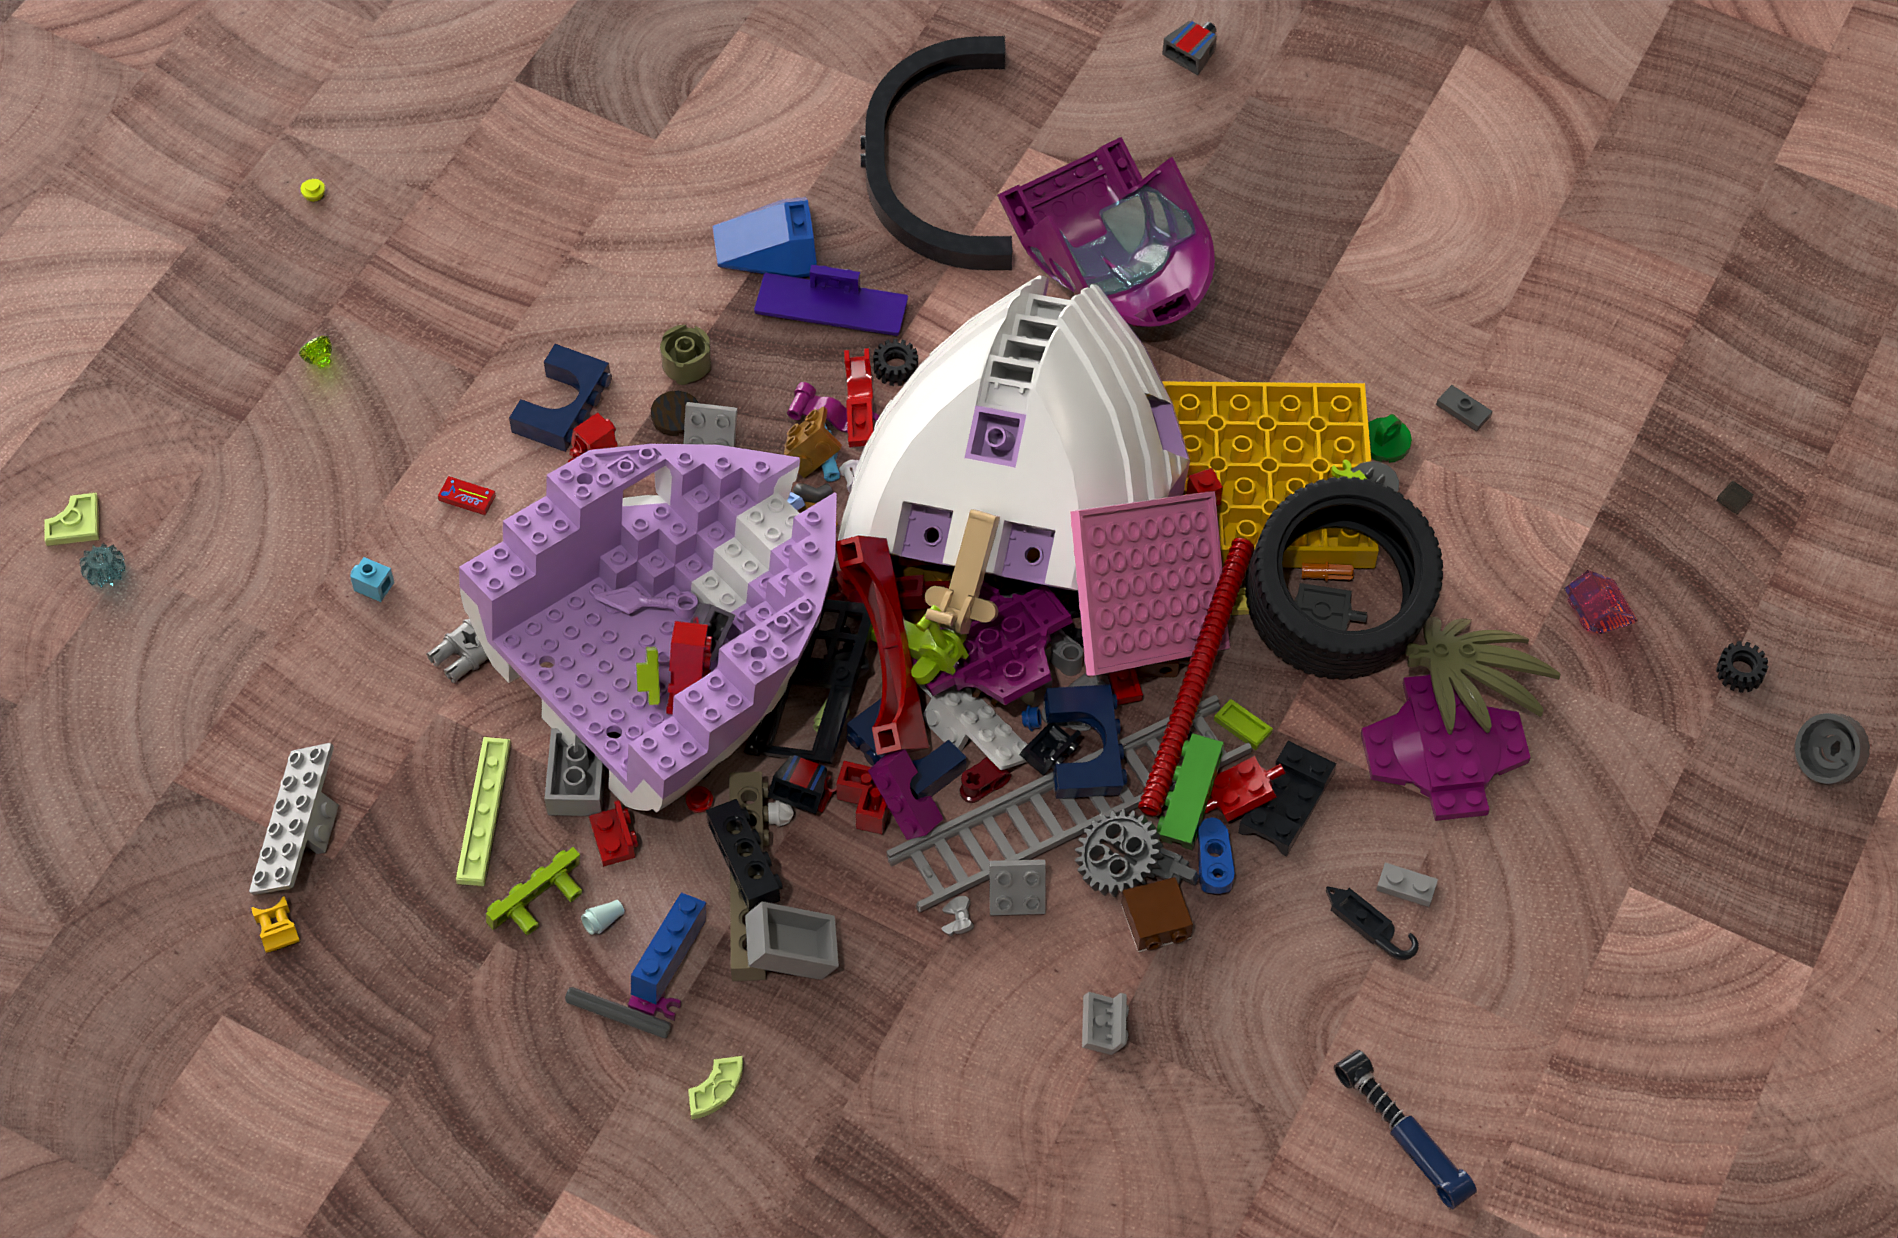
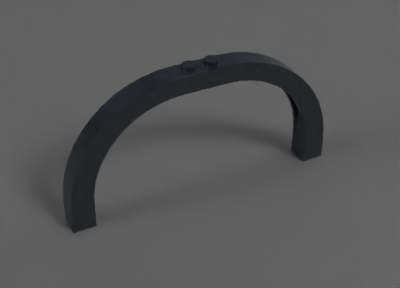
(911, 231)

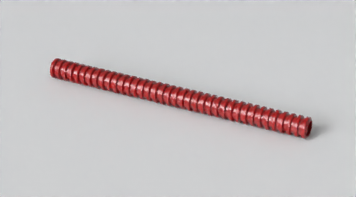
(1196, 677)

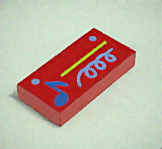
(466, 495)

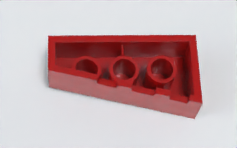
(592, 435)

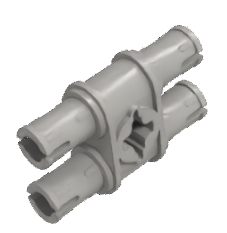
(470, 654)

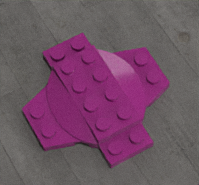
(1009, 652)
(1444, 766)

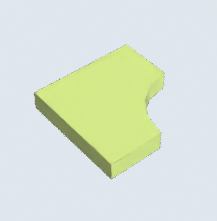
(76, 523)

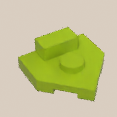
(648, 676)

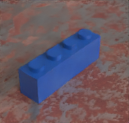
(668, 948)

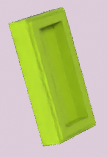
(1243, 724)

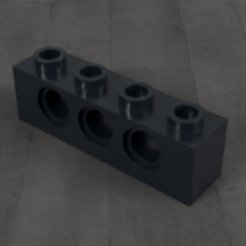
(732, 817)

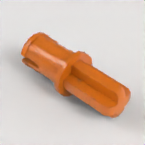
(1327, 571)

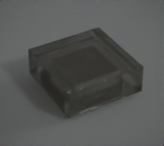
(1734, 497)

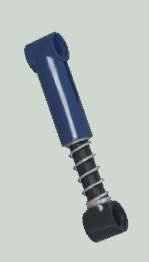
(1451, 1183)

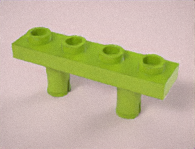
(541, 880)

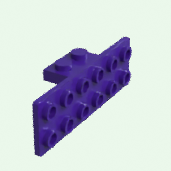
(831, 299)

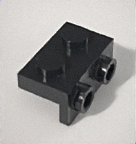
(1050, 747)

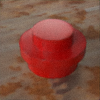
(699, 799)

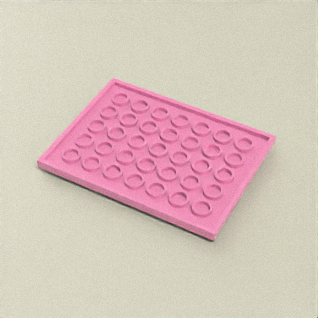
(1145, 579)

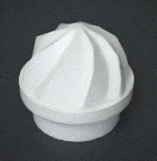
(779, 813)

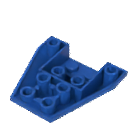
(768, 240)

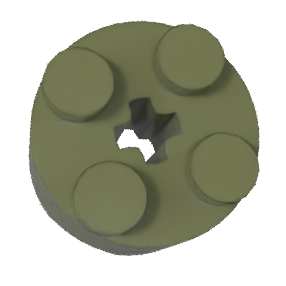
(685, 354)

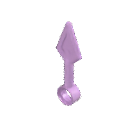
(630, 599)

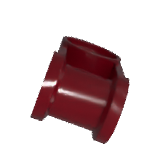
(982, 780)

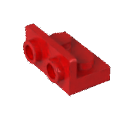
(613, 836)

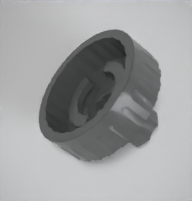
(1847, 744)

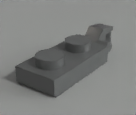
(1171, 866)

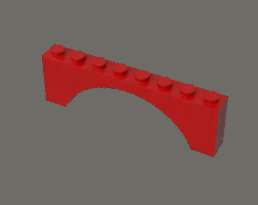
(900, 717)

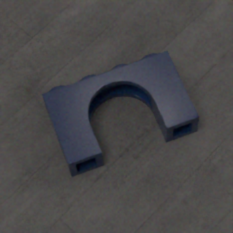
(556, 426)
(1094, 707)
(934, 770)

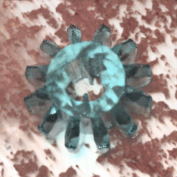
(102, 565)

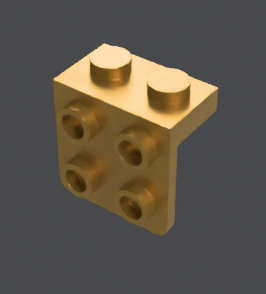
(811, 442)

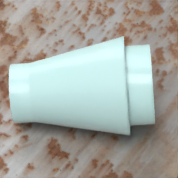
(600, 917)

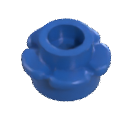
(1031, 718)

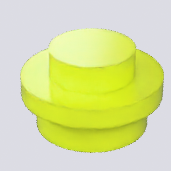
(313, 189)

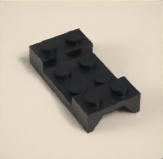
(1295, 799)

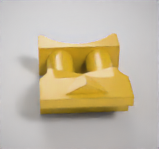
(278, 934)

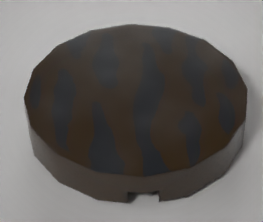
(669, 412)

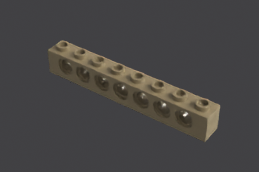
(746, 787)

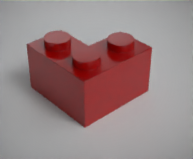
(858, 787)

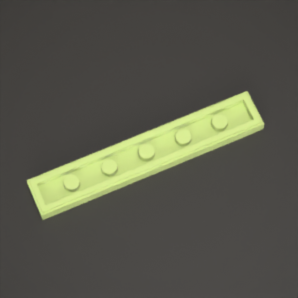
(483, 811)

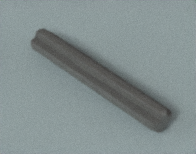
(618, 1012)

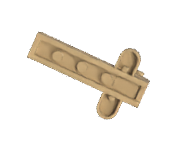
(961, 600)

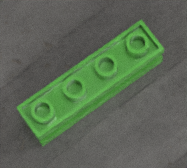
(1192, 790)

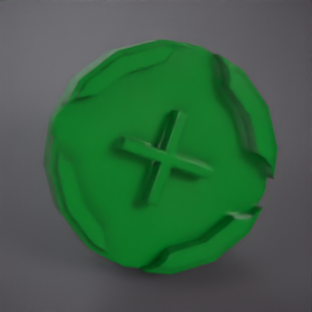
(1389, 439)

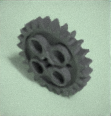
(1134, 832)

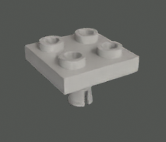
(710, 424)
(1017, 887)

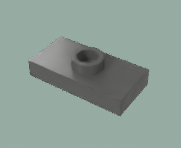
(1464, 407)

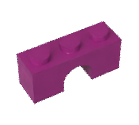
(893, 778)

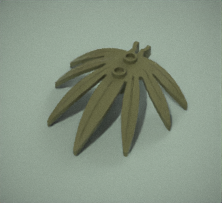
(1454, 656)

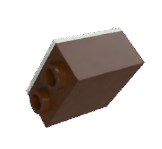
(1156, 914)

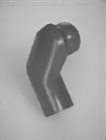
(812, 494)

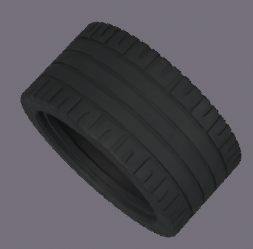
(1366, 510)

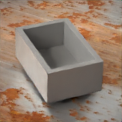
(791, 940)

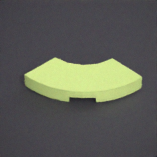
(717, 1088)

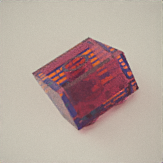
(1599, 603)

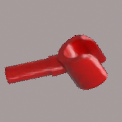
(827, 794)

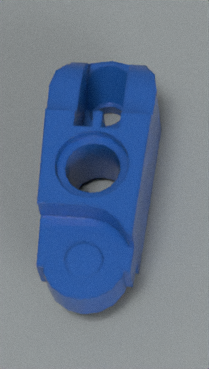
(1214, 838)

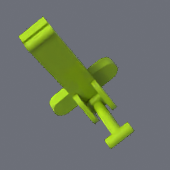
(933, 648)

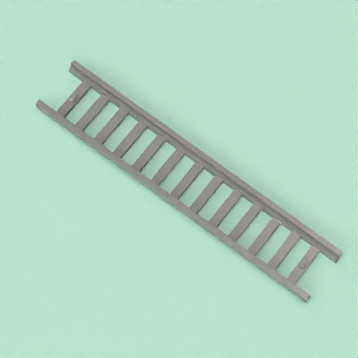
(1032, 792)

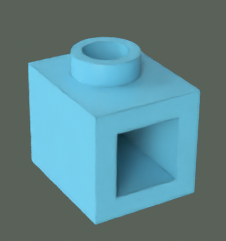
(372, 579)

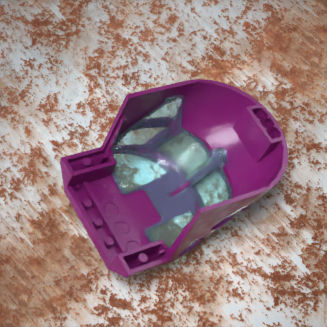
(1118, 232)

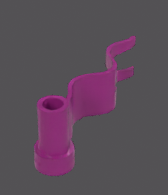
(806, 401)

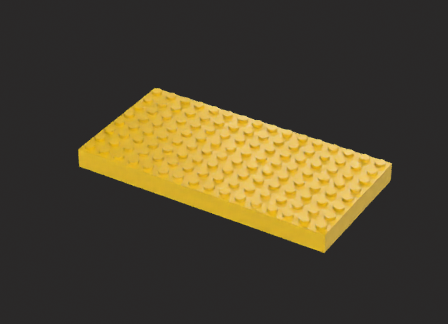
(1269, 444)

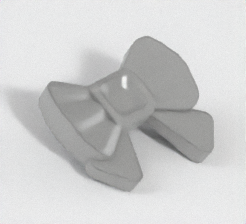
(958, 907)

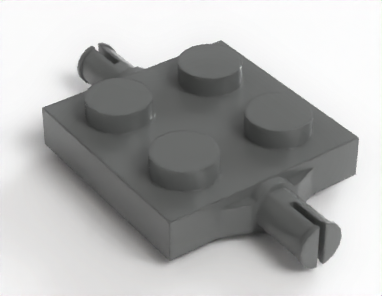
(1328, 605)

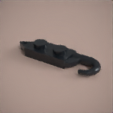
(1368, 922)

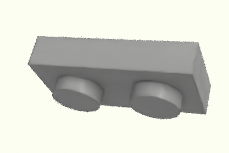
(1407, 884)

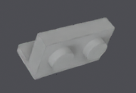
(1104, 1022)

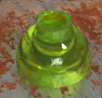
(317, 351)

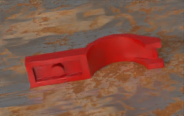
(860, 398)

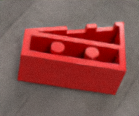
(688, 657)

